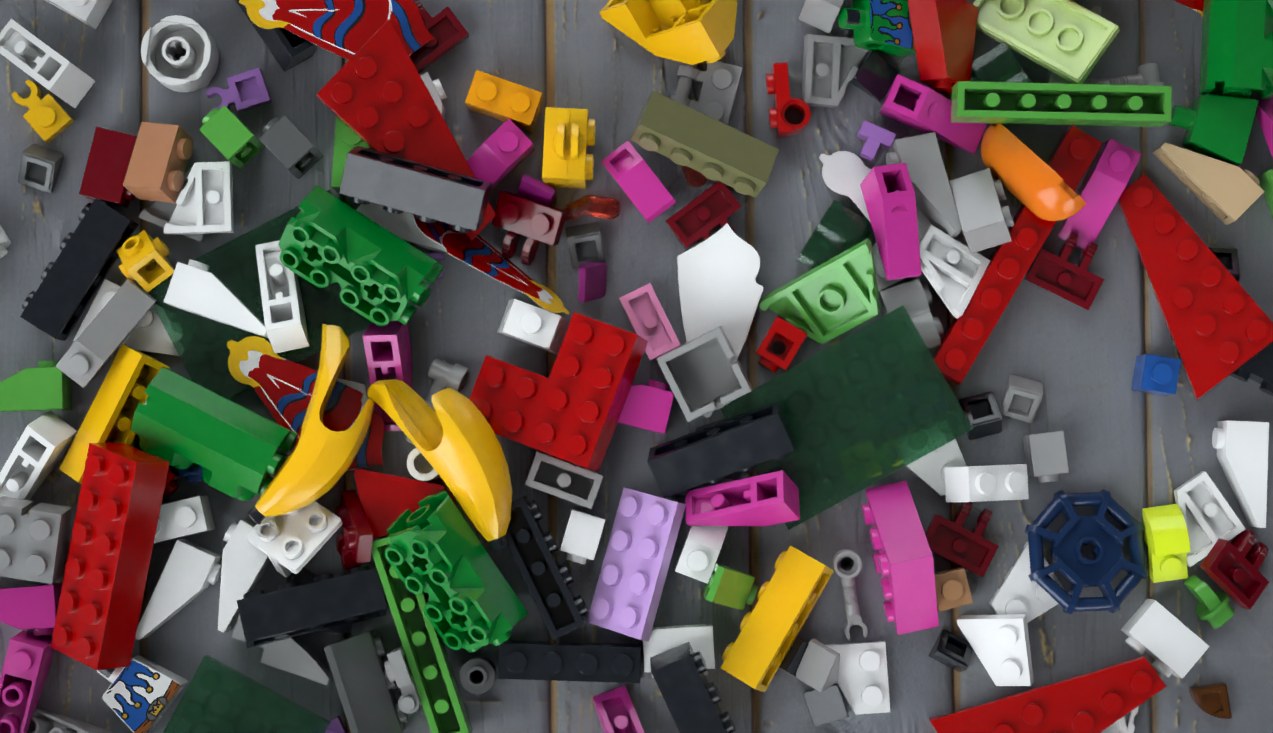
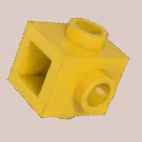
(145, 260)

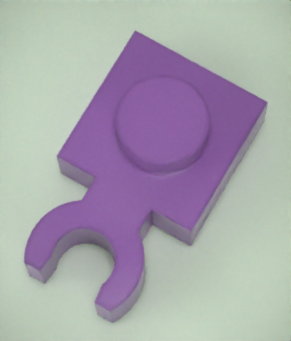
(244, 91)

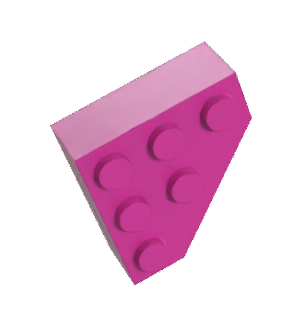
(901, 557)

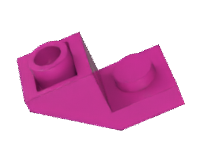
(638, 181)

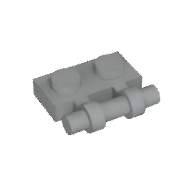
(717, 89)
(399, 671)

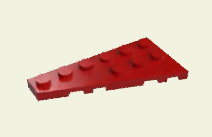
(392, 109)
(1202, 303)
(1069, 706)

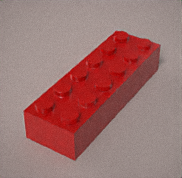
(109, 555)

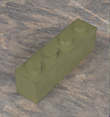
(704, 144)

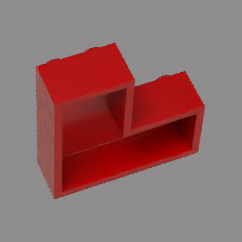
(578, 403)

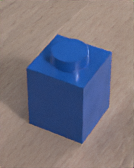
(1156, 374)

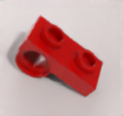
(778, 85)

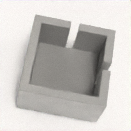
(703, 372)
(33, 543)

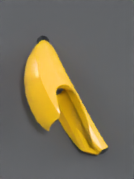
(459, 448)
(320, 453)

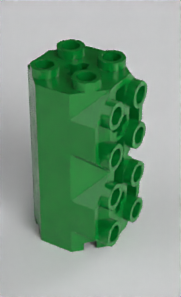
(1237, 48)
(374, 267)
(198, 426)
(444, 558)

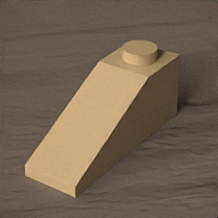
(1218, 184)

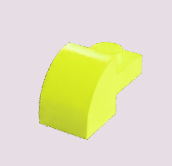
(1167, 542)

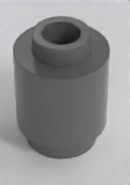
(488, 669)

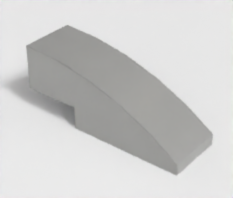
(291, 656)

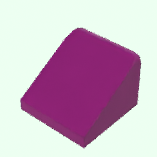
(536, 190)
(591, 281)

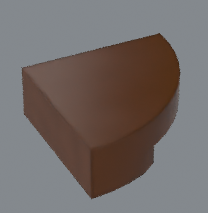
(1212, 699)

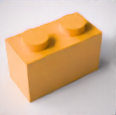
(504, 100)

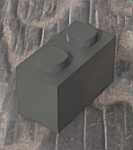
(290, 146)

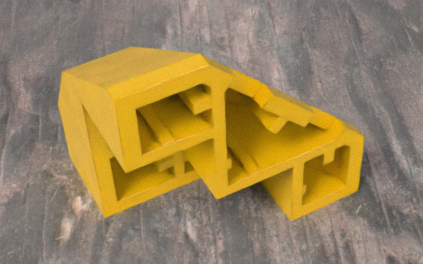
(676, 28)

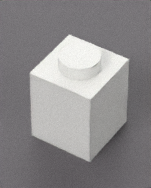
(582, 536)

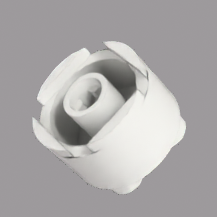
(167, 39)

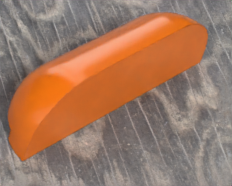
(1027, 175)

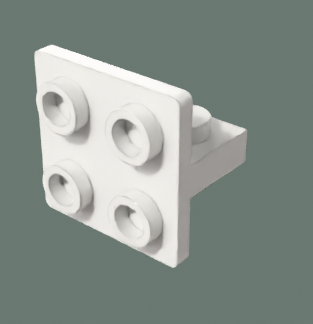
(295, 536)

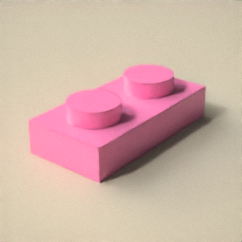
(650, 321)

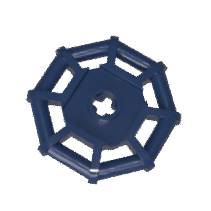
(1067, 555)

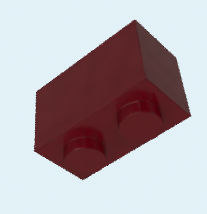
(108, 167)

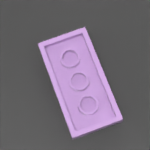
(636, 564)

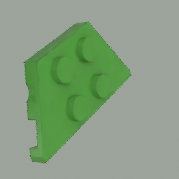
(830, 295)

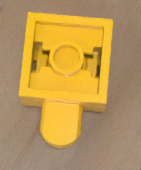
(566, 148)

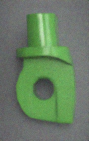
(1211, 605)

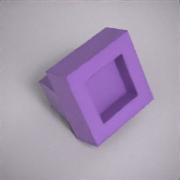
(874, 138)

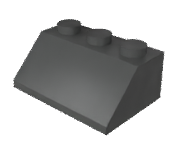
(364, 684)

